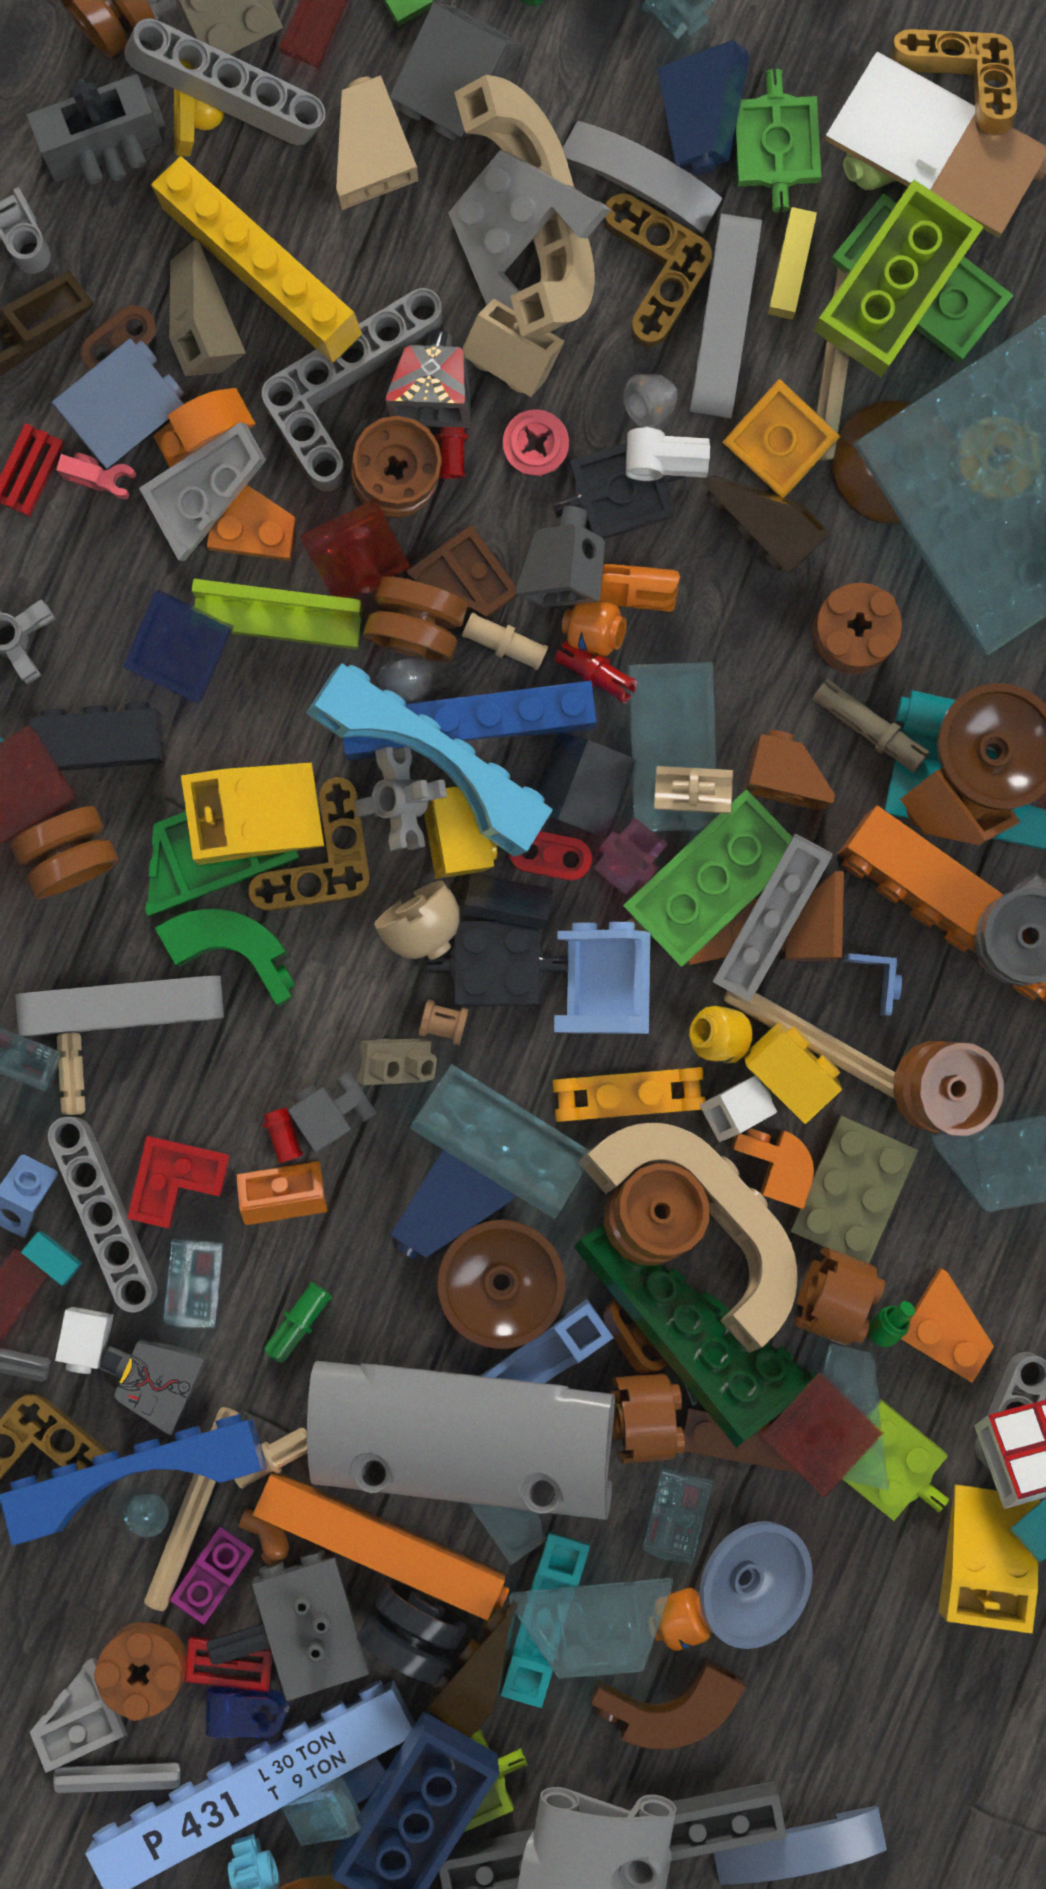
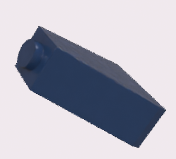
(703, 104)
(446, 1206)

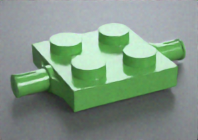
(777, 141)

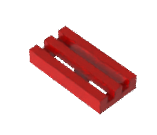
(13, 462)
(227, 1680)

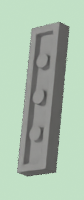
(772, 917)

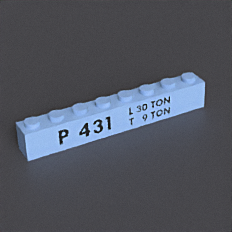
(251, 1788)

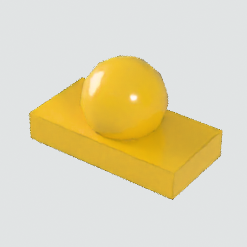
(191, 114)

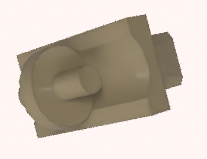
(396, 1061)

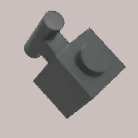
(323, 1117)

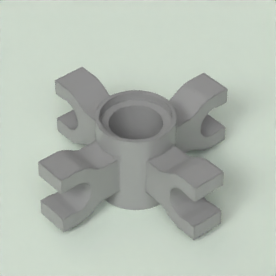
(25, 623)
(400, 798)

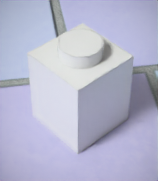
(738, 1108)
(83, 1339)

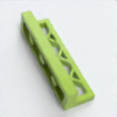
(282, 613)

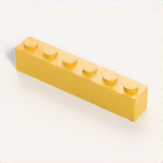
(257, 259)

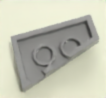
(202, 487)

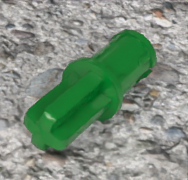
(297, 1322)

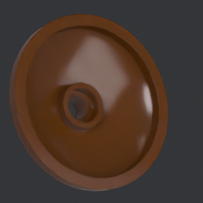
(851, 473)
(1010, 723)
(497, 1315)

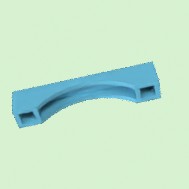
(501, 808)

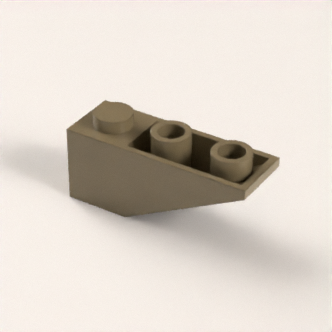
(198, 316)

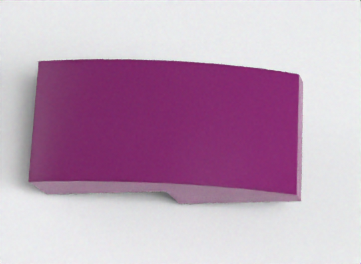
(211, 1576)

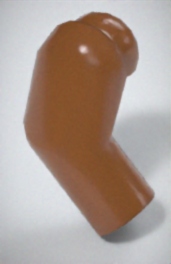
(272, 1538)

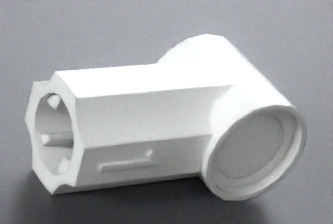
(654, 455)

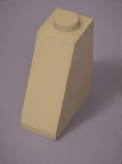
(371, 145)

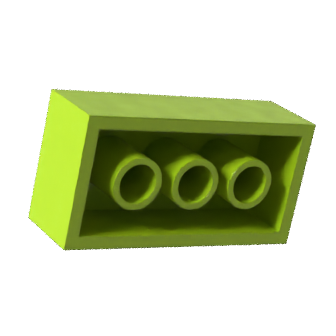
(897, 278)

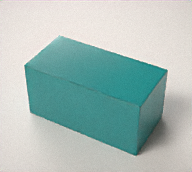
(52, 1258)

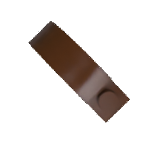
(678, 1721)

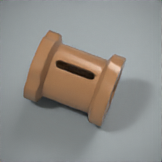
(443, 1022)

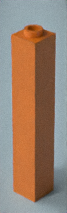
(381, 1545)

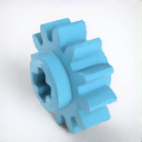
(252, 1866)

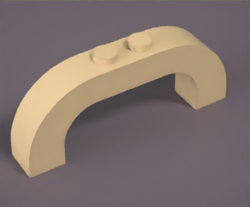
(518, 125)
(731, 1203)

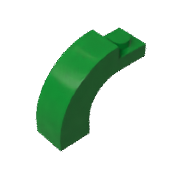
(214, 929)

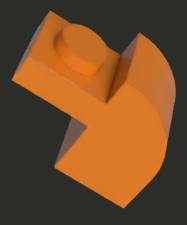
(200, 423)
(789, 1168)

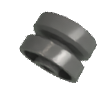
(1000, 940)

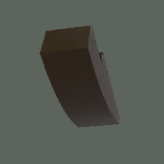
(40, 318)

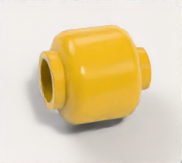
(720, 1034)

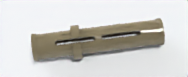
(877, 730)

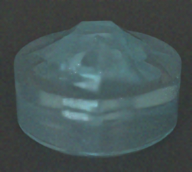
(146, 1515)

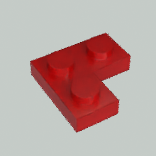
(165, 1169)

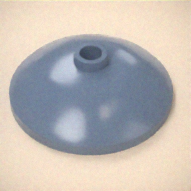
(768, 1594)

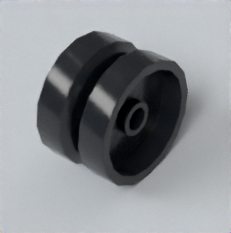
(411, 1632)

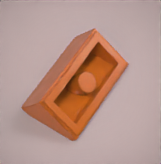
(281, 1193)

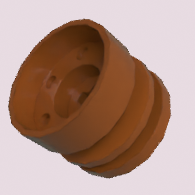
(407, 447)

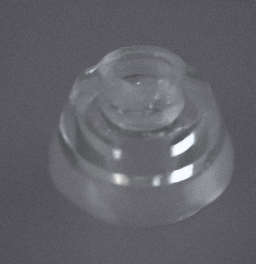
(649, 399)
(407, 678)

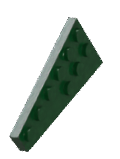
(733, 1385)

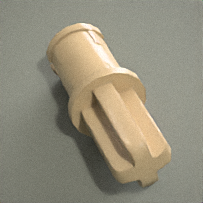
(278, 1454)

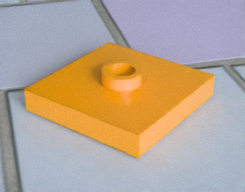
(781, 439)

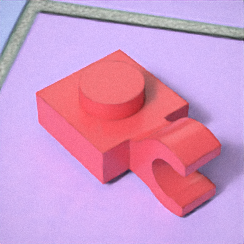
(86, 472)

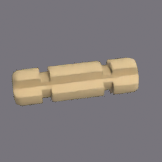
(71, 1073)

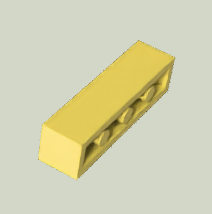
(792, 263)

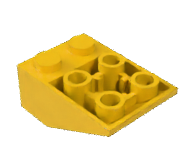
(251, 812)
(986, 1568)

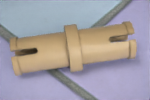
(504, 641)

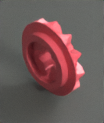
(538, 424)

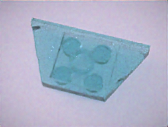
(1001, 1163)
(595, 1626)

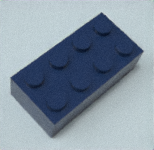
(417, 1810)

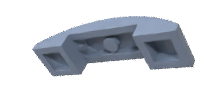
(806, 1849)

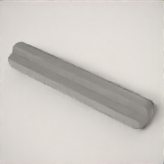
(117, 1777)

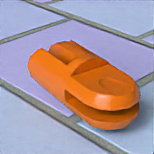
(639, 587)

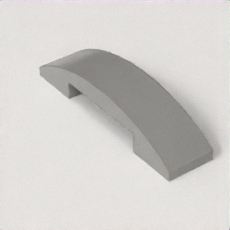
(642, 173)

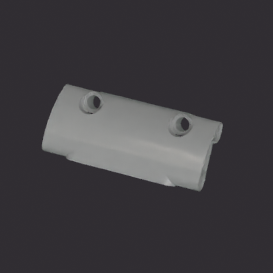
(460, 1437)
(586, 1841)

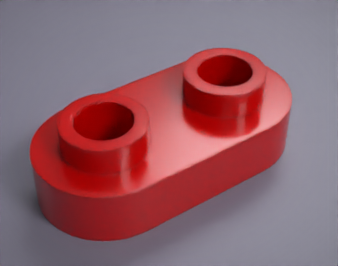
(550, 854)

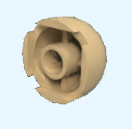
(422, 923)

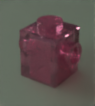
(630, 856)

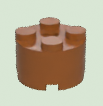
(874, 612)
(838, 1297)
(647, 1418)
(142, 1694)

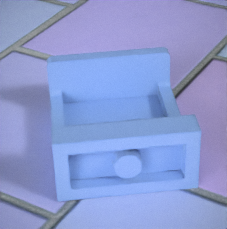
(606, 980)

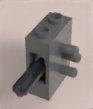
(98, 129)
(304, 1624)

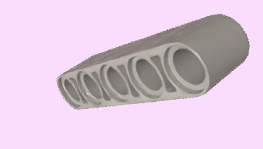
(204, 85)
(726, 316)
(119, 1006)
(85, 1200)

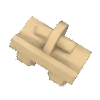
(693, 789)

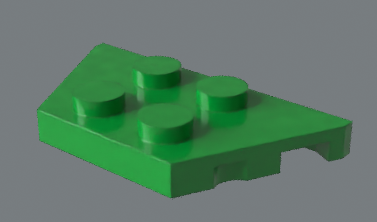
(179, 879)

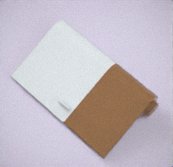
(932, 136)

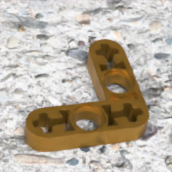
(974, 60)
(669, 254)
(338, 859)
(26, 1433)

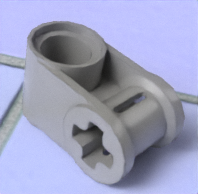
(20, 228)

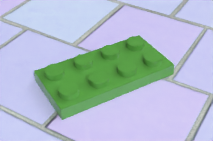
(962, 307)
(711, 879)

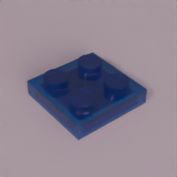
(178, 646)

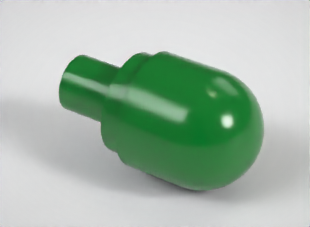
(891, 1324)

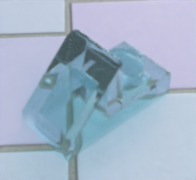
(324, 1814)

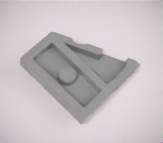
(76, 1722)

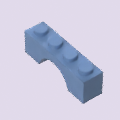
(558, 1348)

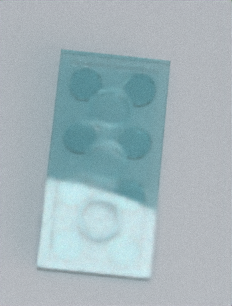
(671, 728)
(501, 1141)

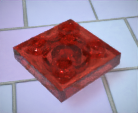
(355, 551)
(28, 784)
(823, 1434)

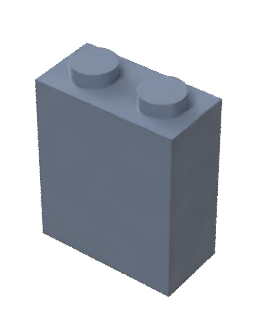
(119, 402)

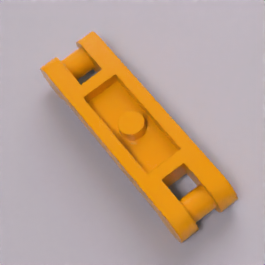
(628, 1094)

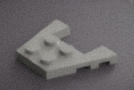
(507, 211)

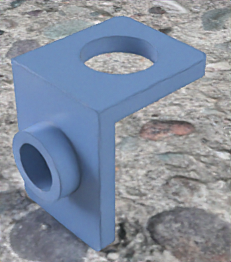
(891, 981)
(23, 1192)

